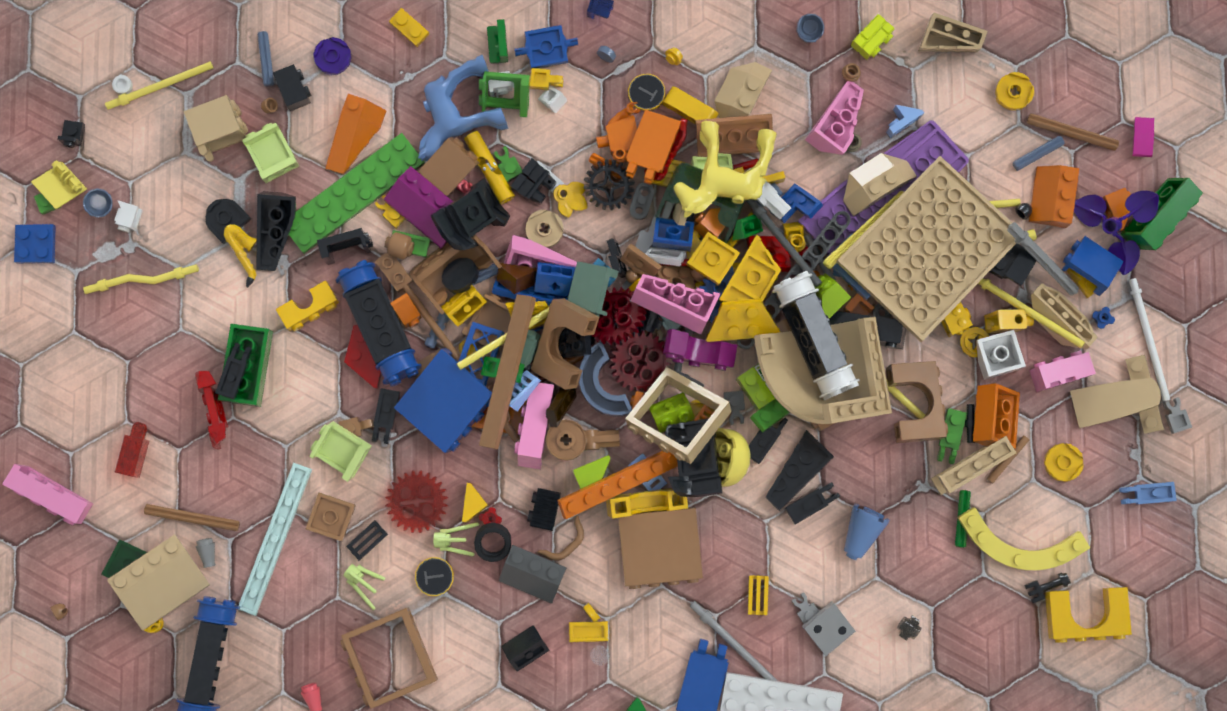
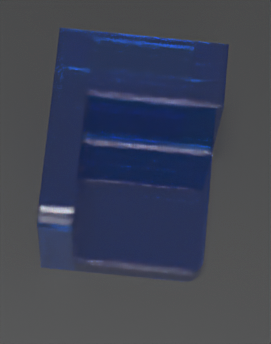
(600, 8)

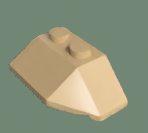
(741, 90)
(875, 181)
(1062, 312)

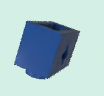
(553, 279)

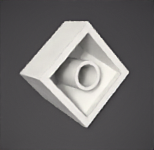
(999, 354)

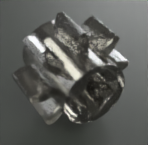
(909, 627)

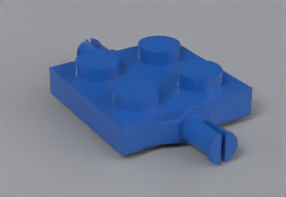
(546, 47)

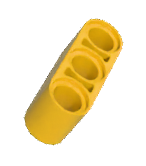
(688, 106)

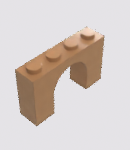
(548, 359)
(925, 377)

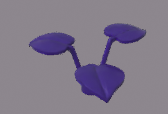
(1142, 206)

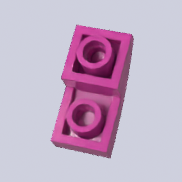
(1143, 137)

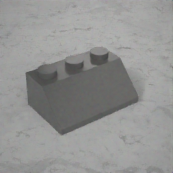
(532, 574)

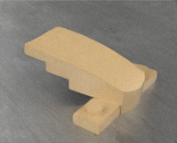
(1121, 399)

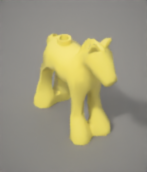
(723, 181)

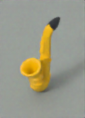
(238, 240)

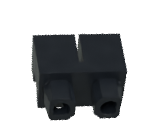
(537, 178)

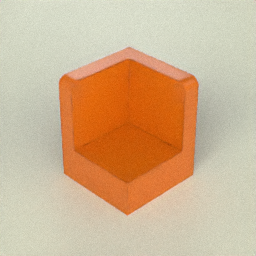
(858, 305)

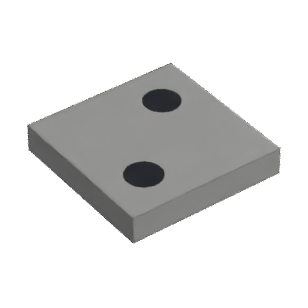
(828, 628)

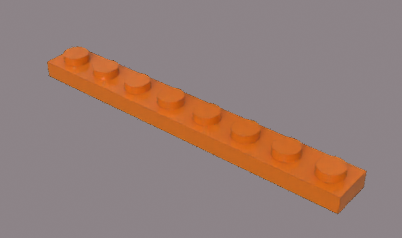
(616, 483)

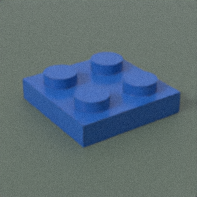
(35, 243)

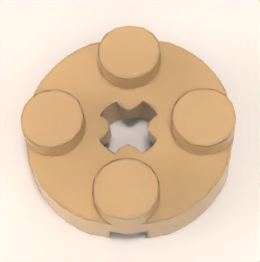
(548, 219)

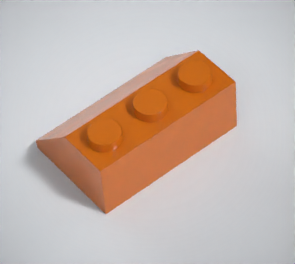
(1054, 195)
(996, 414)

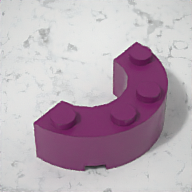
(696, 351)

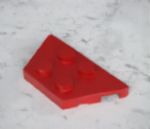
(360, 359)

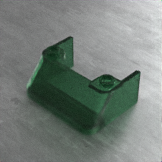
(691, 177)

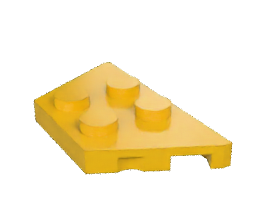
(753, 275)
(741, 321)

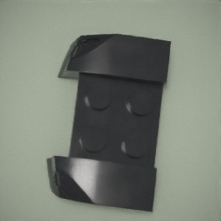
(469, 216)
(1014, 265)
(702, 475)

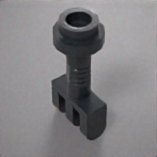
(1040, 589)

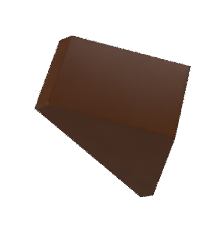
(516, 277)

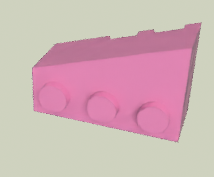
(1062, 370)

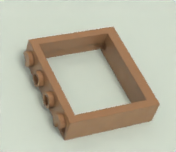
(419, 648)

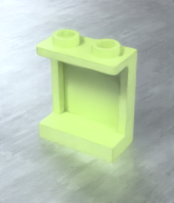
(270, 152)
(340, 449)

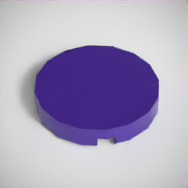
(332, 56)

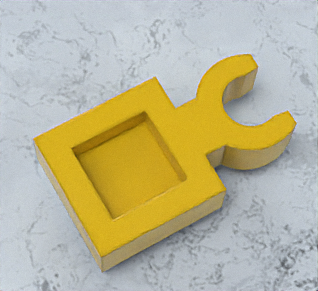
(390, 214)

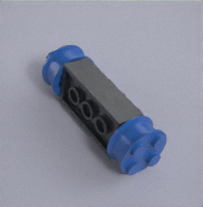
(378, 323)
(207, 652)

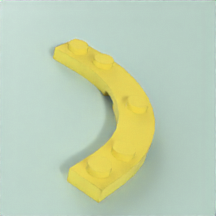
(1020, 558)

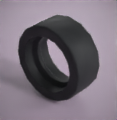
(492, 556)

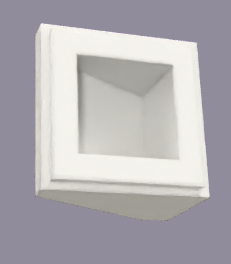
(553, 99)

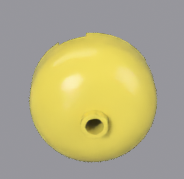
(734, 456)

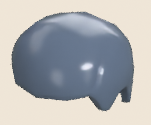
(810, 28)
(97, 203)

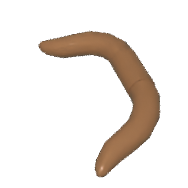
(570, 548)

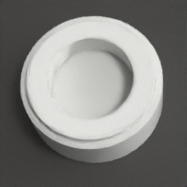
(122, 84)

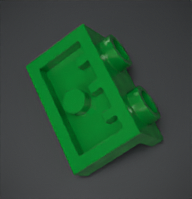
(497, 42)

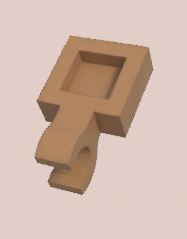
(356, 427)

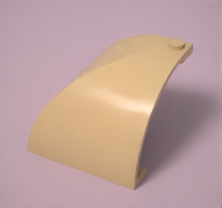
(794, 386)

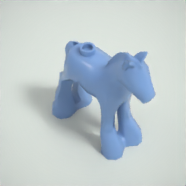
(445, 114)

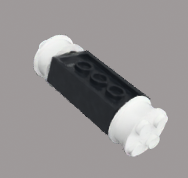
(815, 336)

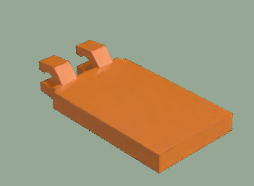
(651, 144)

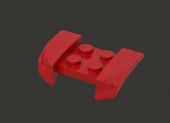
(216, 413)

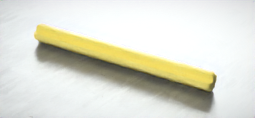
(831, 260)

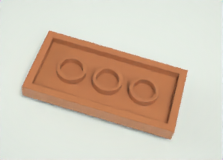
(736, 134)

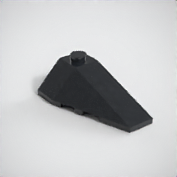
(274, 221)

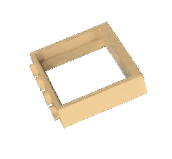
(689, 453)

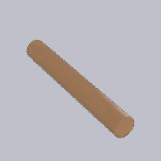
(1003, 465)

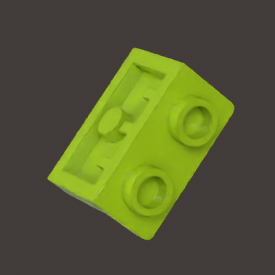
(672, 411)

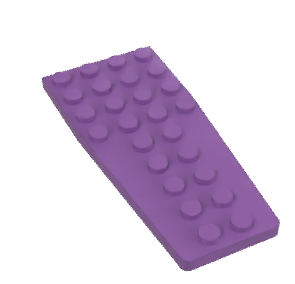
(918, 149)

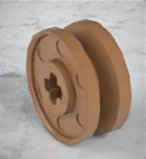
(558, 448)

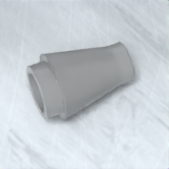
(206, 551)

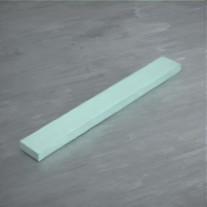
(274, 539)

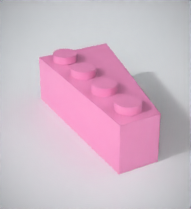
(675, 302)
(534, 427)
(48, 493)

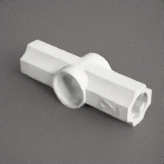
(773, 201)

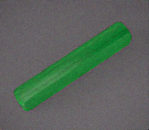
(963, 506)

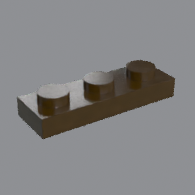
(560, 406)

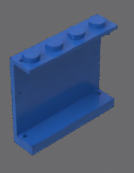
(445, 402)

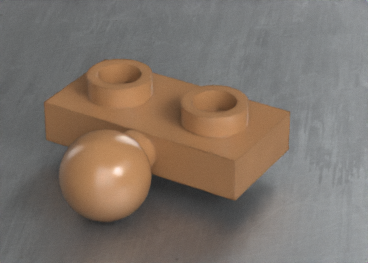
(639, 264)

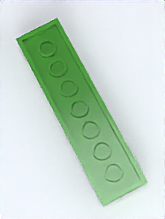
(353, 192)

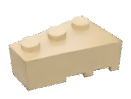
(950, 35)

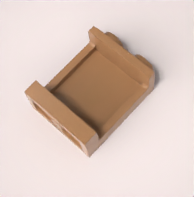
(449, 165)
(491, 314)

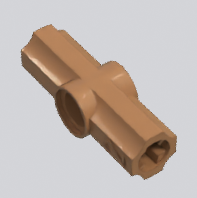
(598, 439)

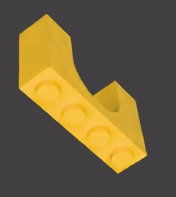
(1114, 623)

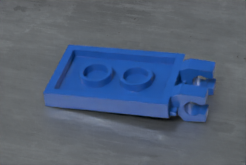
(703, 679)

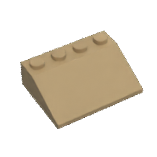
(158, 582)

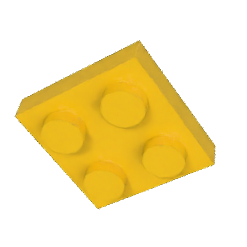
(713, 258)

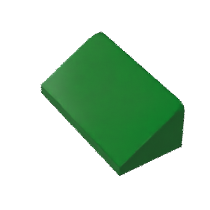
(747, 227)

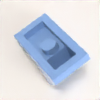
(906, 115)

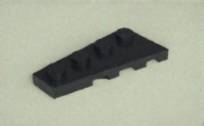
(803, 465)

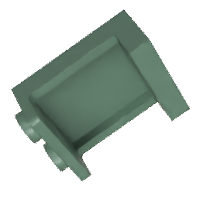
(590, 286)

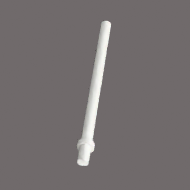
(1136, 292)

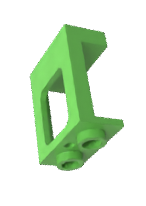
(521, 92)

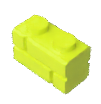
(872, 37)

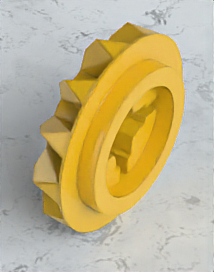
(971, 334)

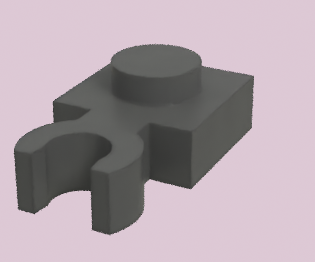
(737, 404)

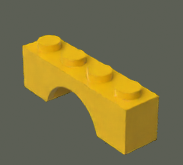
(655, 500)

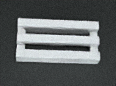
(666, 256)

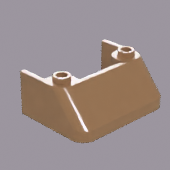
(429, 271)

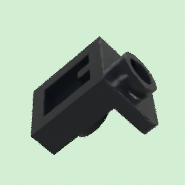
(72, 133)

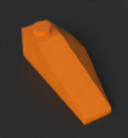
(355, 128)

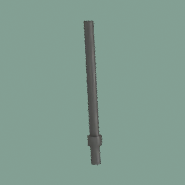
(760, 213)

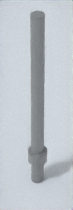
(706, 617)

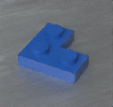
(800, 200)

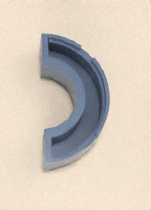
(593, 392)

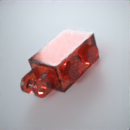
(133, 451)

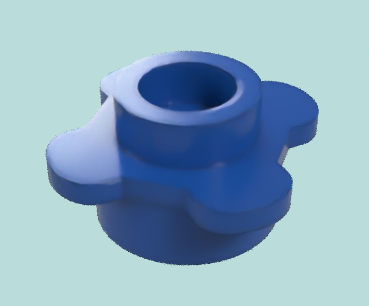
(1101, 323)

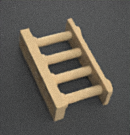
(973, 466)

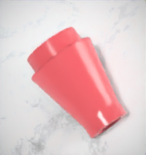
(312, 697)

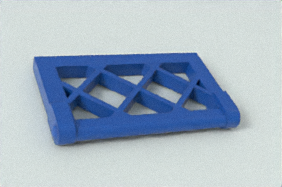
(469, 341)

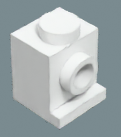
(500, 87)

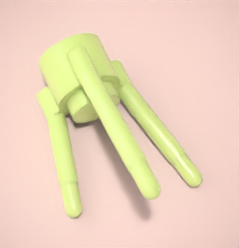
(443, 540)
(355, 575)

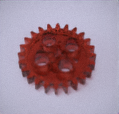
(419, 519)

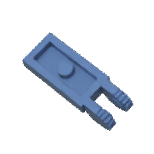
(1150, 493)

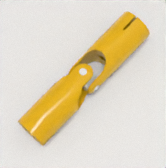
(490, 170)

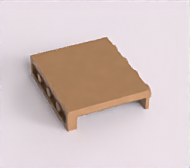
(660, 548)

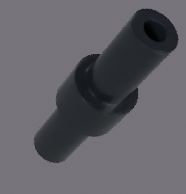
(969, 423)

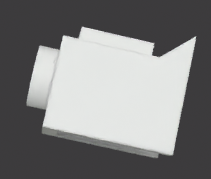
(128, 217)

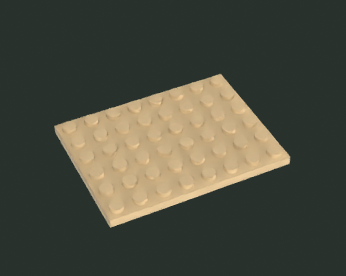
(929, 248)

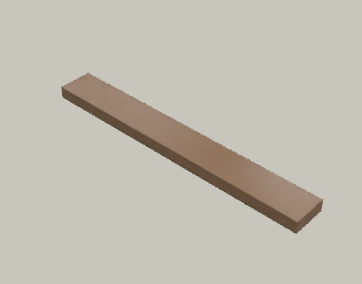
(507, 372)

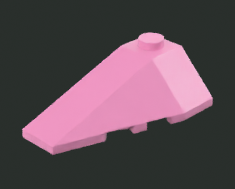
(836, 126)
(529, 253)

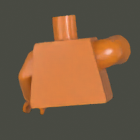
(620, 133)

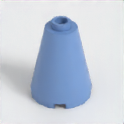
(863, 531)

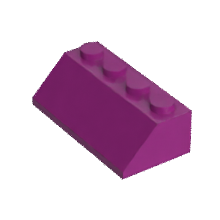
(416, 200)

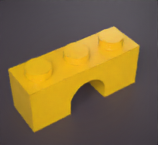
(323, 300)

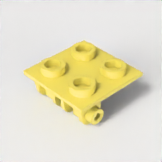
(58, 185)

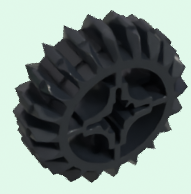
(601, 185)

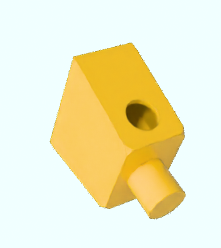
(1007, 320)

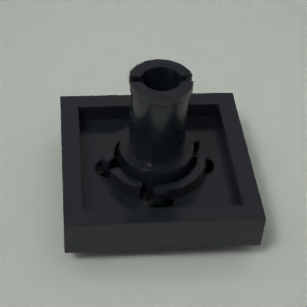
(573, 344)

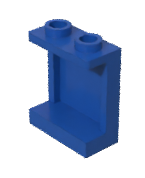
(1093, 263)

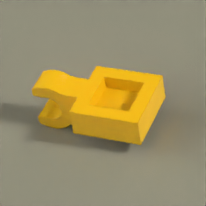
(542, 79)

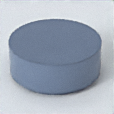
(606, 54)

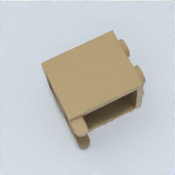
(216, 125)

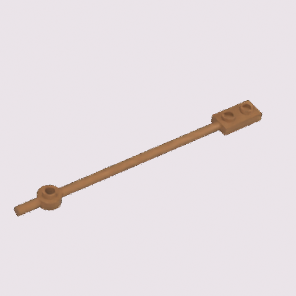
(401, 280)

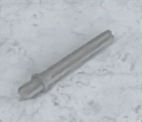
(1022, 237)

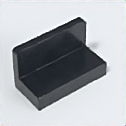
(525, 648)

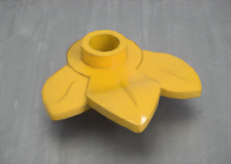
(573, 200)

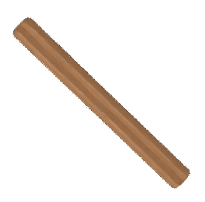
(1072, 132)
(191, 517)

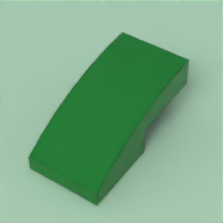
(491, 365)

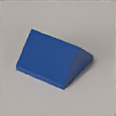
(673, 236)

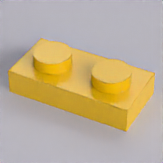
(409, 27)

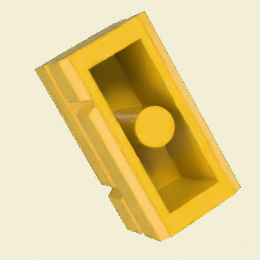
(463, 305)

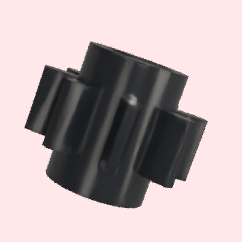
(652, 322)

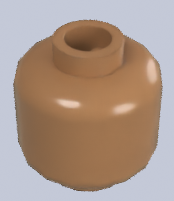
(399, 245)

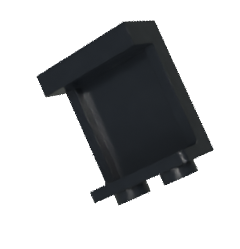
(343, 241)

